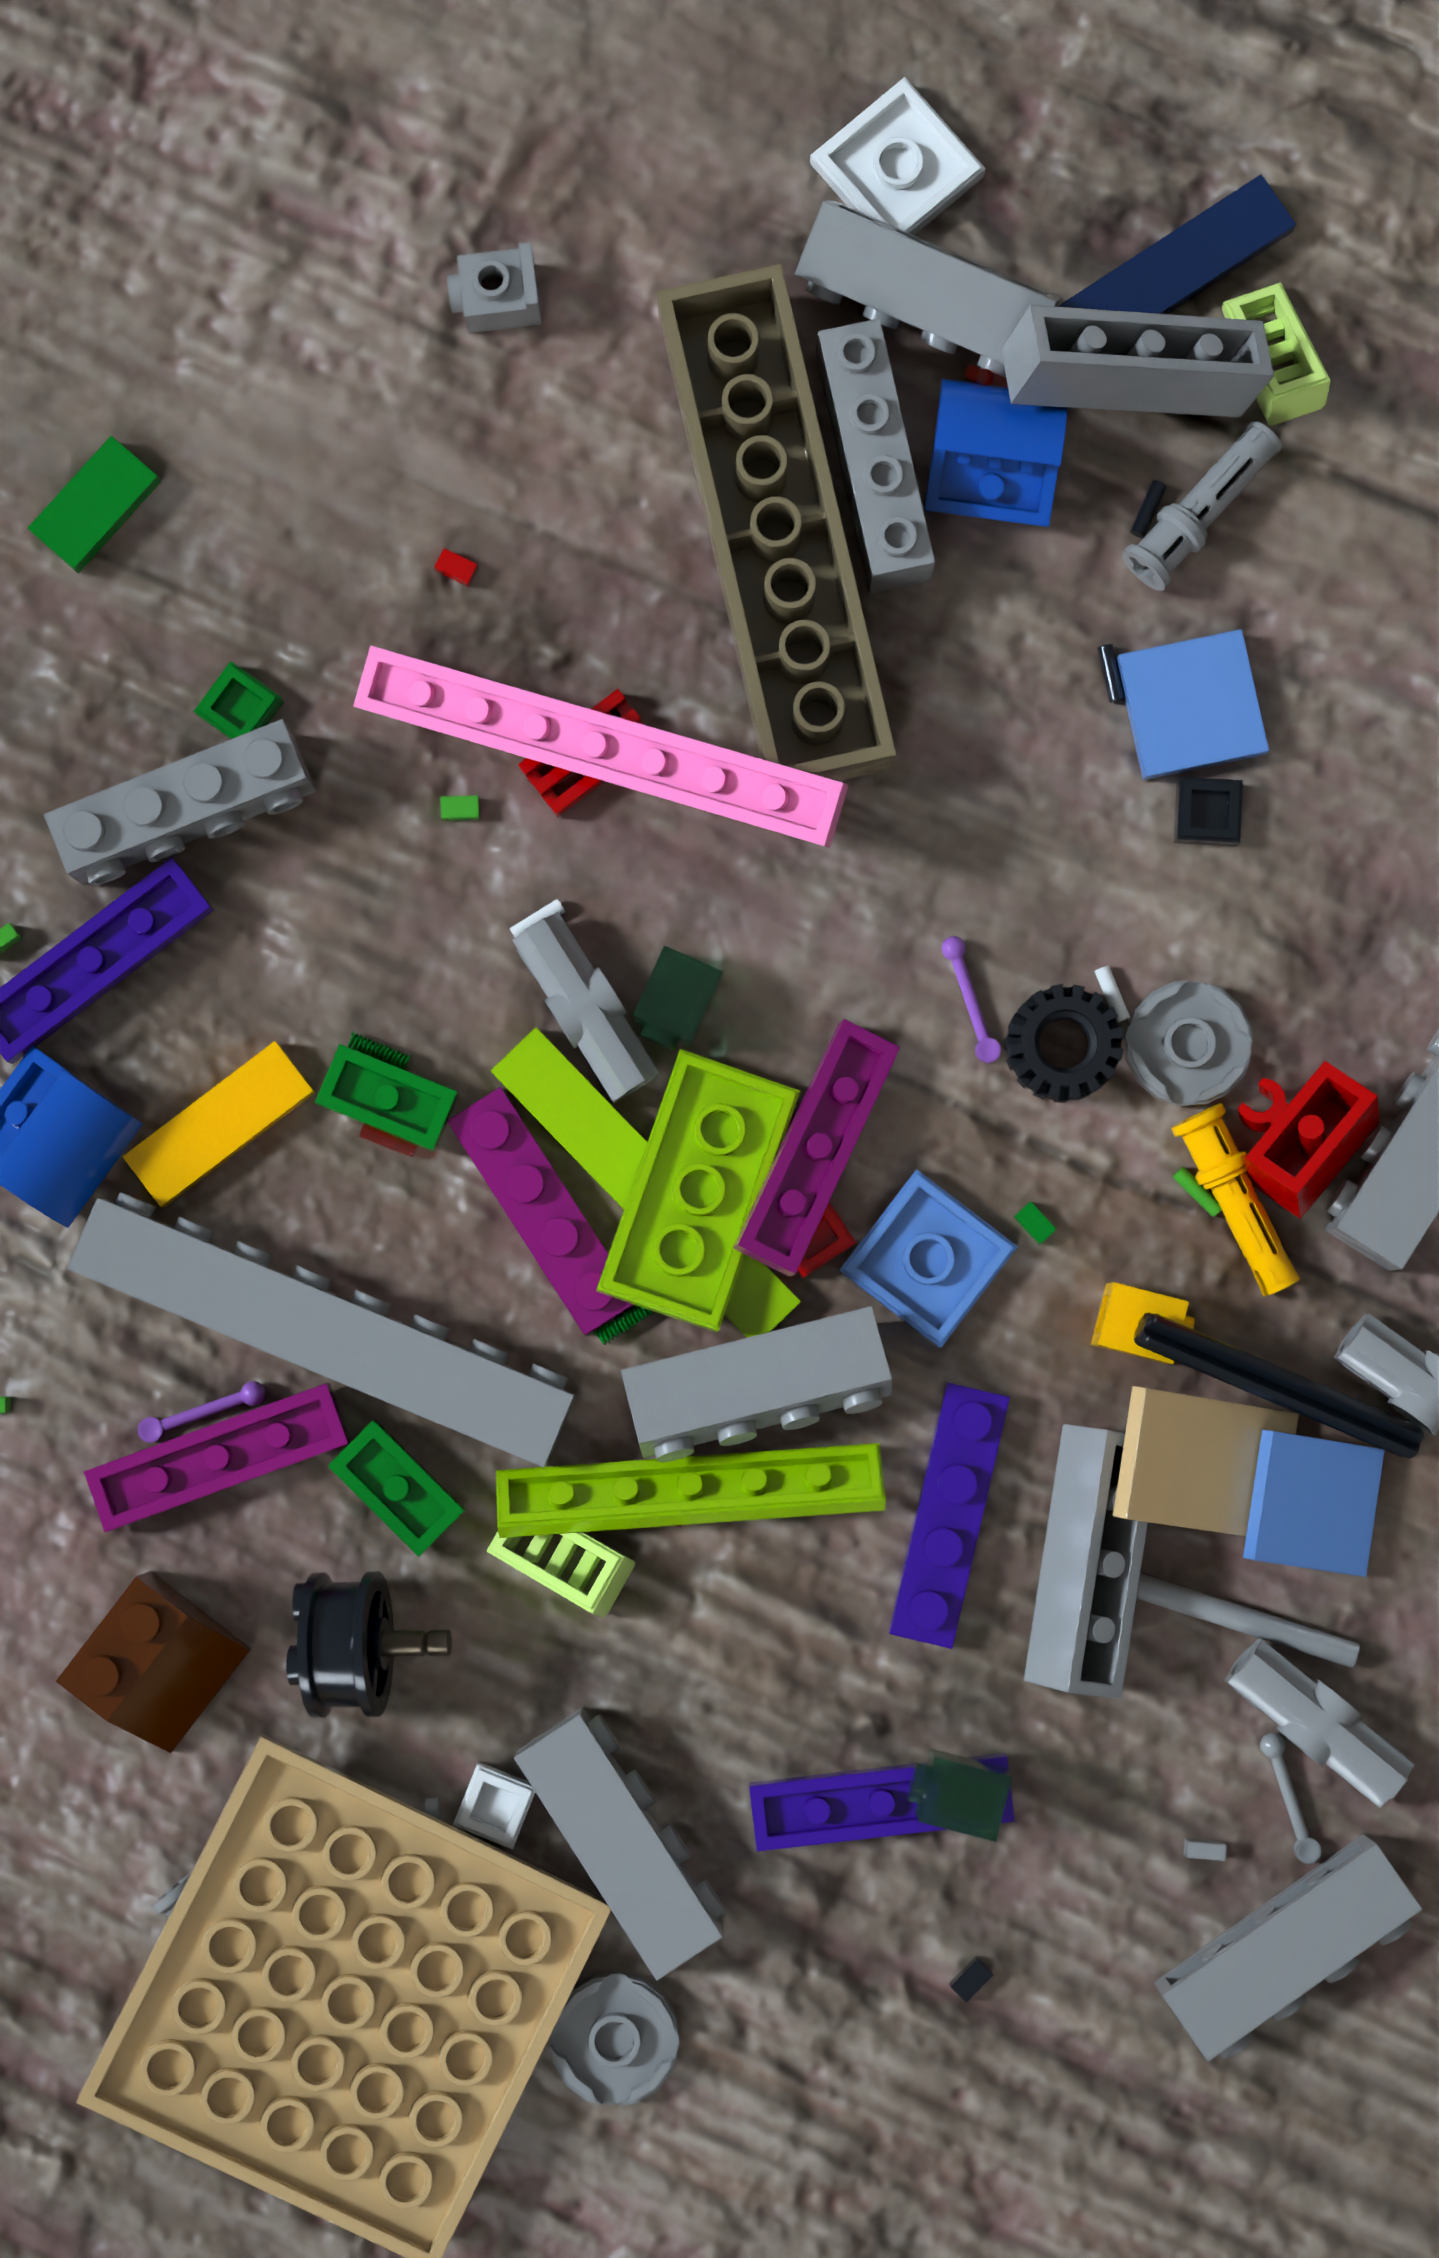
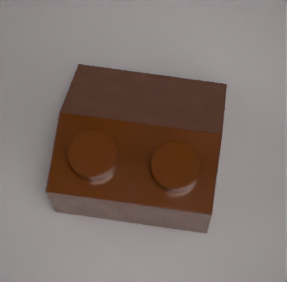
(153, 1663)

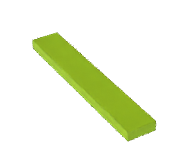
(612, 1154)
(690, 1490)

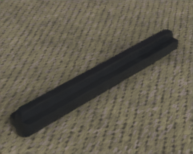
(1278, 1385)

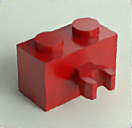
(1308, 1137)

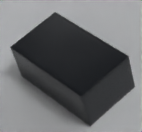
(971, 1979)

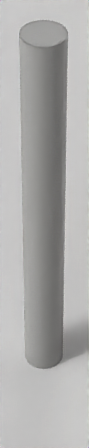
(1247, 1620)

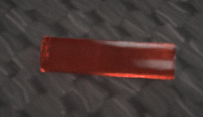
(979, 374)
(388, 1141)

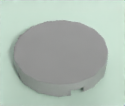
(1188, 1043)
(615, 2039)

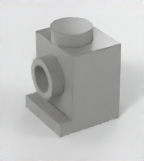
(506, 307)

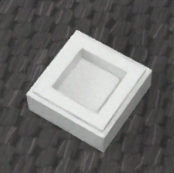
(495, 1805)

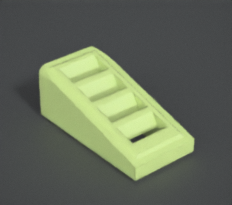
(1295, 388)
(604, 1590)

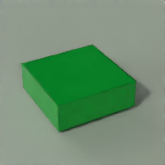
(238, 703)

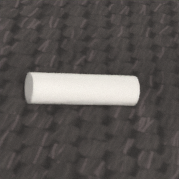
(544, 912)
(1112, 993)

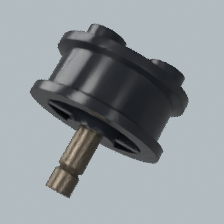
(351, 1644)

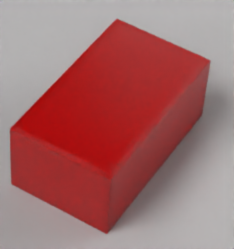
(456, 567)

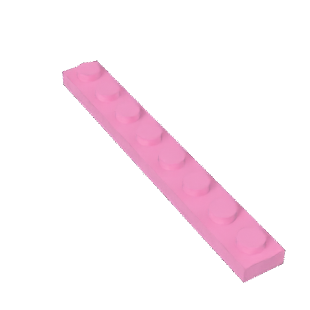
(602, 746)

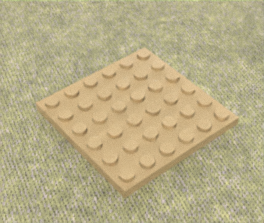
(345, 2002)

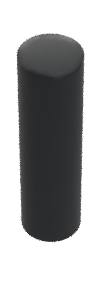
(1148, 509)
(1111, 673)

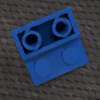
(994, 455)
(57, 1137)

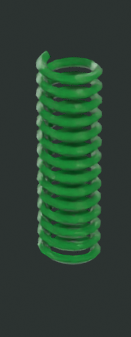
(378, 1046)
(632, 1316)

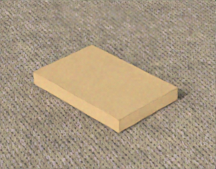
(1192, 1460)

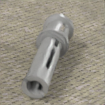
(1184, 525)

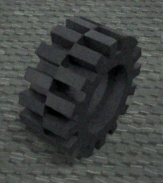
(1087, 1012)

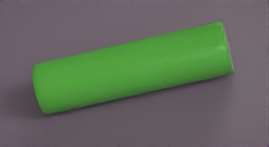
(1202, 1196)

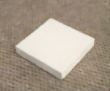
(898, 161)

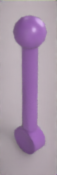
(987, 1048)
(154, 1428)

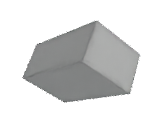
(1205, 1849)

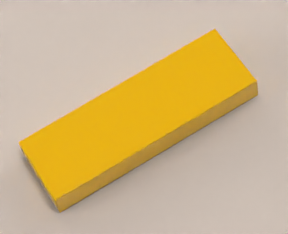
(219, 1124)

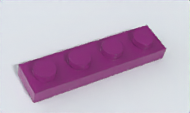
(816, 1148)
(538, 1206)
(217, 1457)

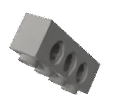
(874, 456)

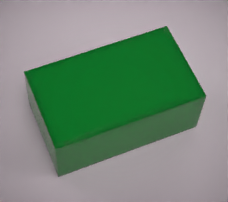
(1034, 1223)

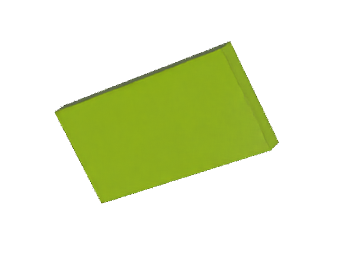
(696, 1190)

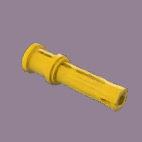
(1224, 1172)

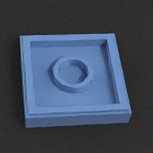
(1192, 704)
(928, 1258)
(1313, 1503)

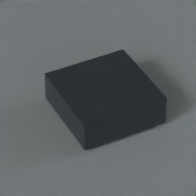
(1208, 811)

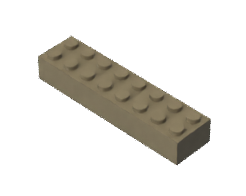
(775, 525)

